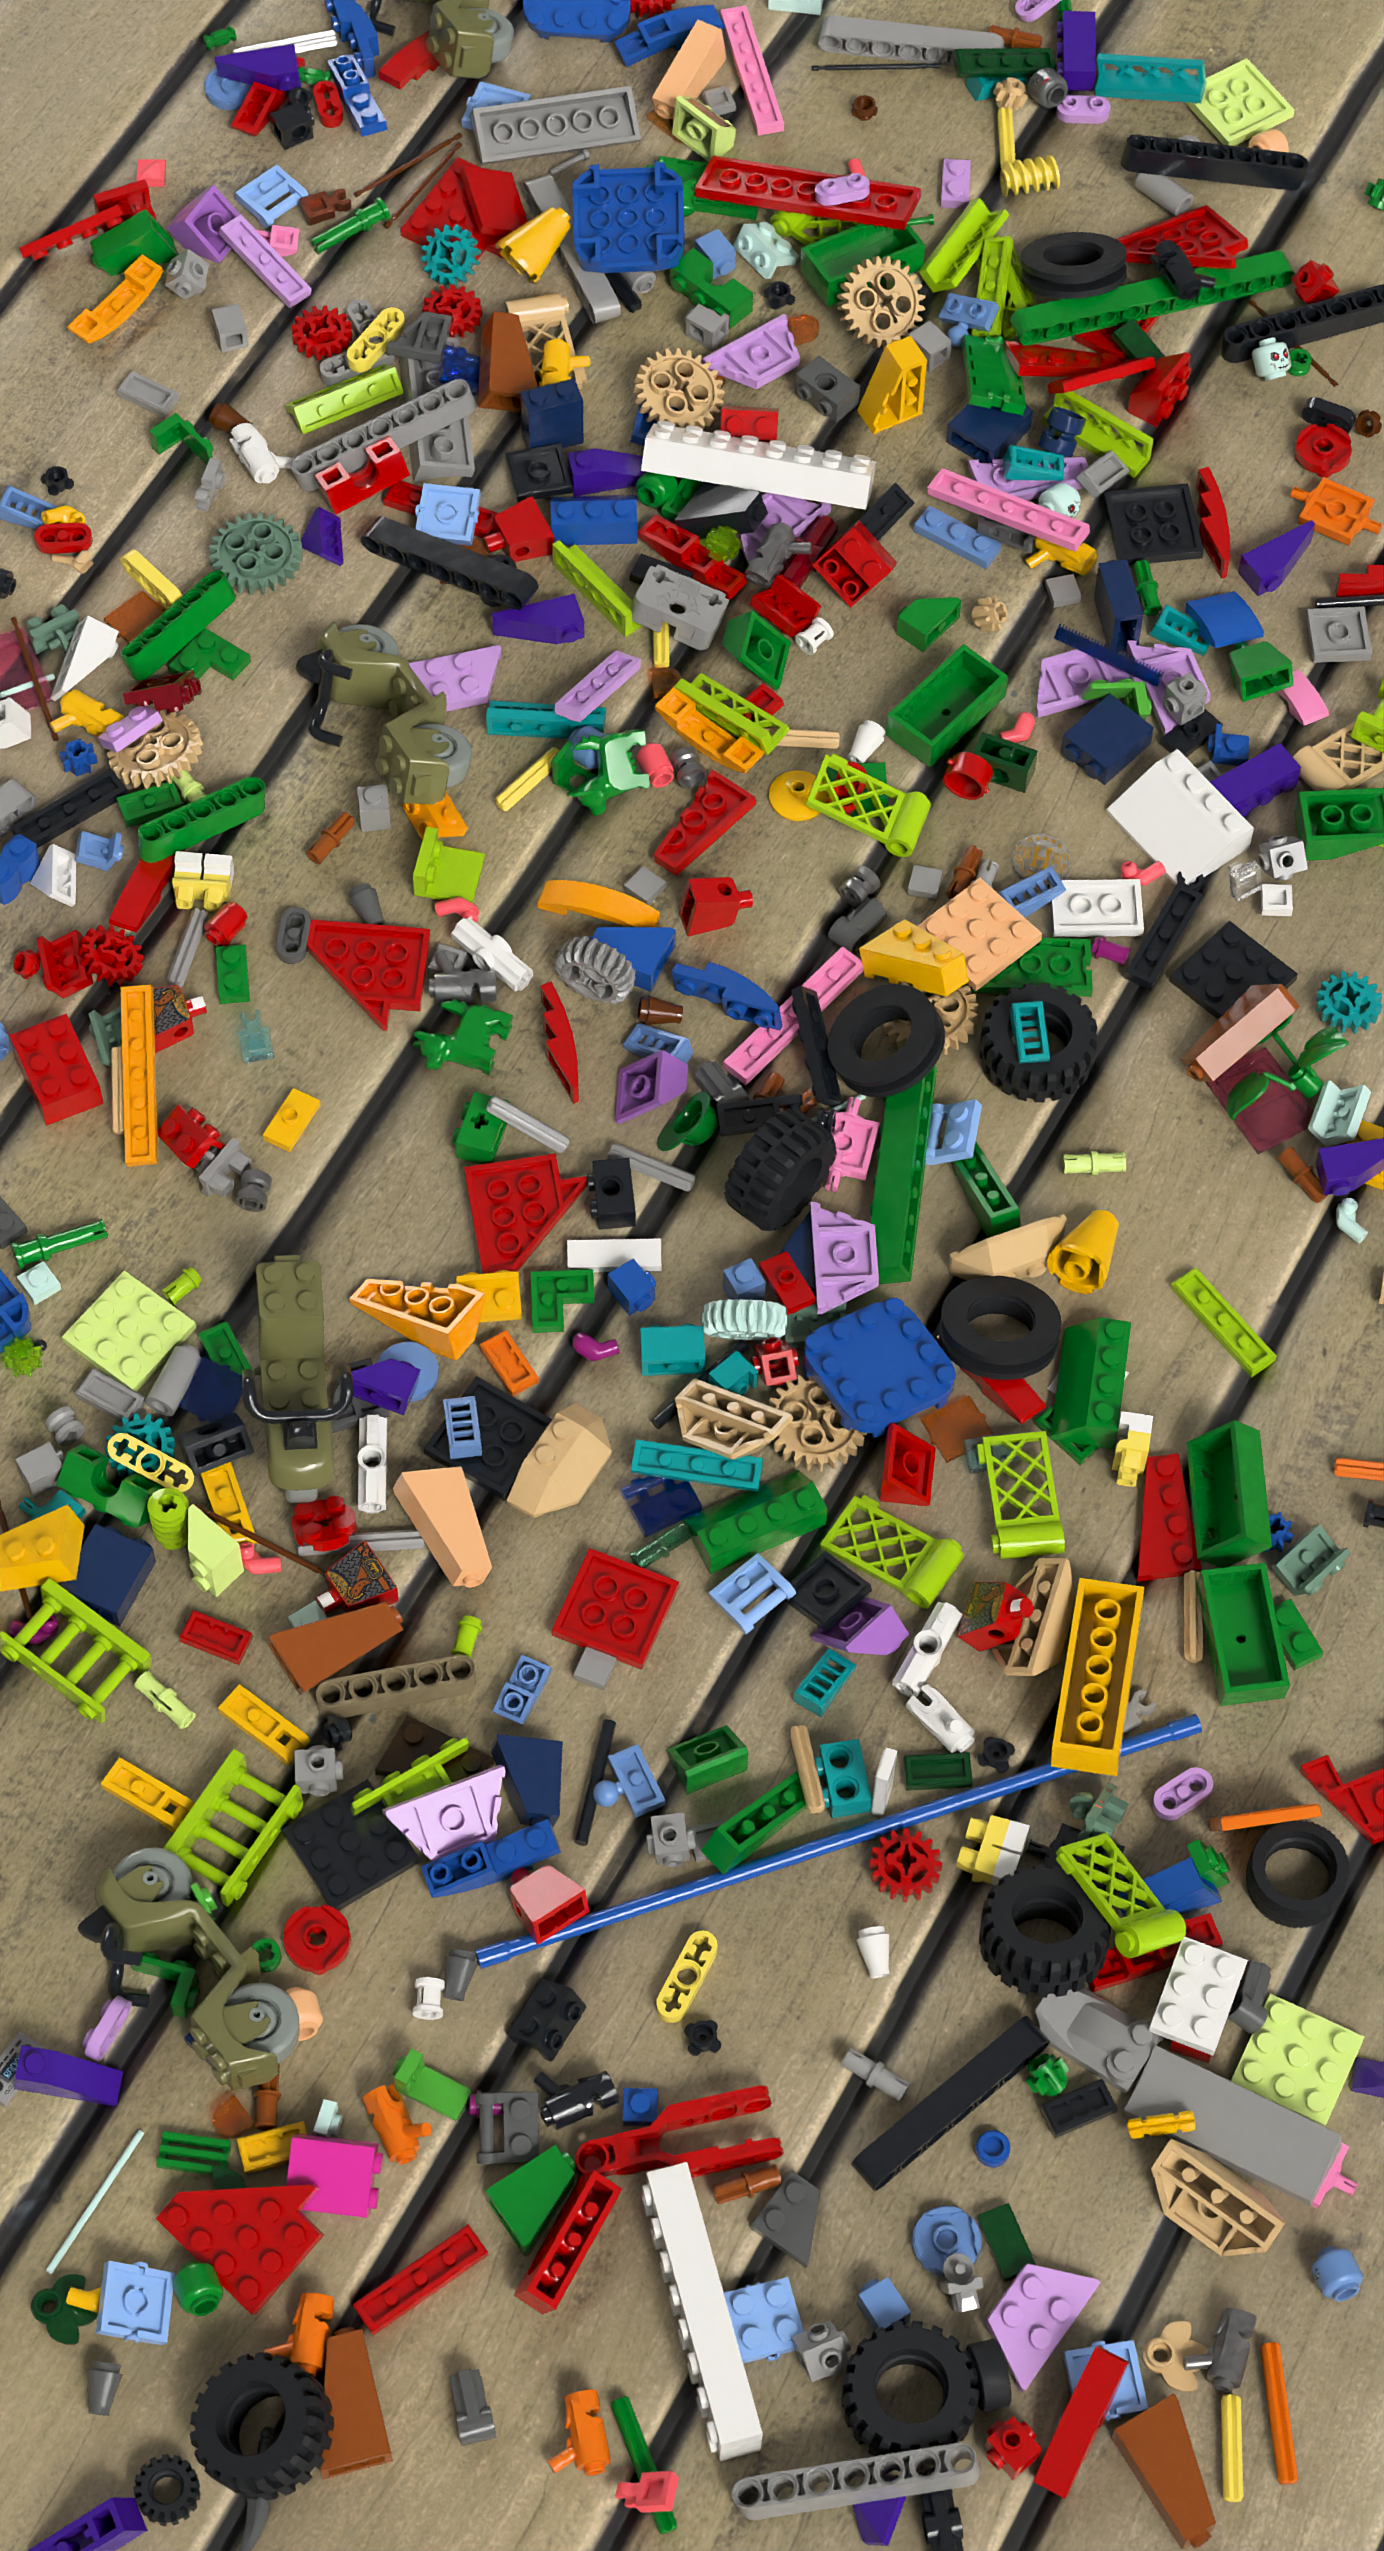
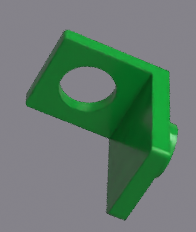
(564, 768)

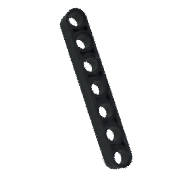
(1214, 162)
(1306, 323)
(449, 563)
(950, 2103)

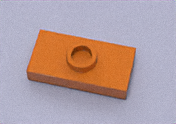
(509, 1363)

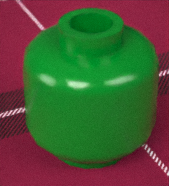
(655, 489)
(198, 2288)

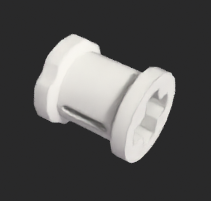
(814, 636)
(428, 1998)

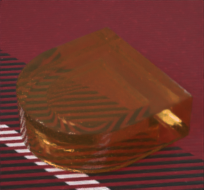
(804, 328)
(663, 680)
(231, 2119)

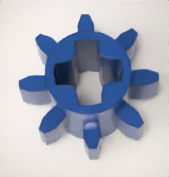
(78, 757)
(1281, 1527)

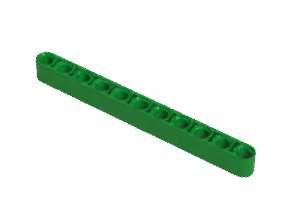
(1148, 300)

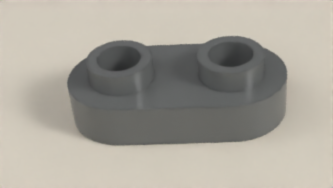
(291, 937)

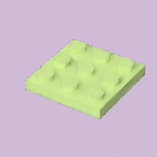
(1240, 104)
(129, 1332)
(1298, 2060)

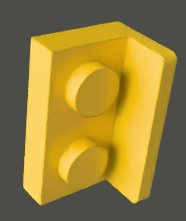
(501, 1294)

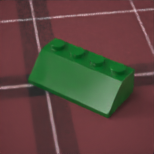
(1091, 1382)
(756, 1521)

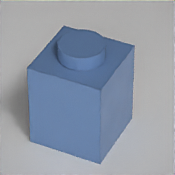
(718, 250)
(744, 1282)
(882, 2304)

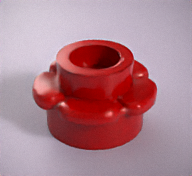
(26, 964)

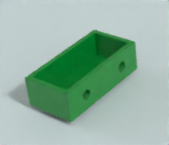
(831, 258)
(961, 686)
(1231, 1497)
(1241, 1604)

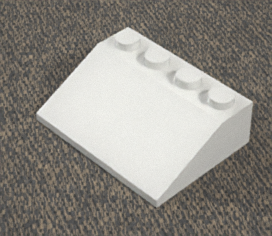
(1181, 819)

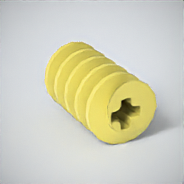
(1029, 174)

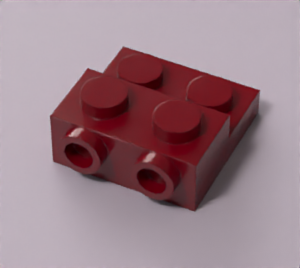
(166, 691)

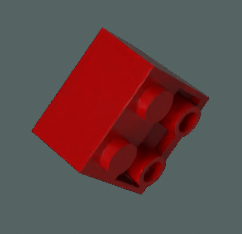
(1161, 389)
(750, 421)
(854, 563)

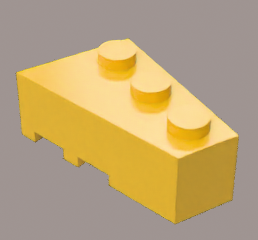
(895, 387)
(915, 958)
(41, 1550)

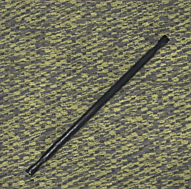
(876, 66)

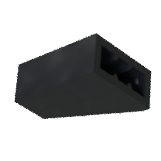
(722, 506)

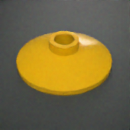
(791, 803)

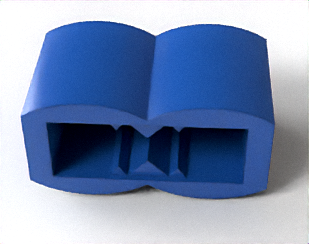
(17, 866)

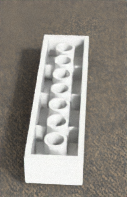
(759, 465)
(703, 2313)

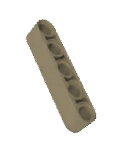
(408, 1675)

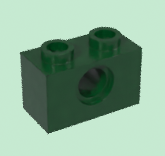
(1011, 762)

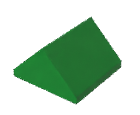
(709, 1759)

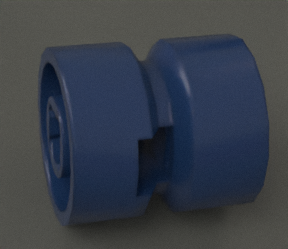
(1062, 430)

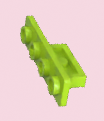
(424, 1776)

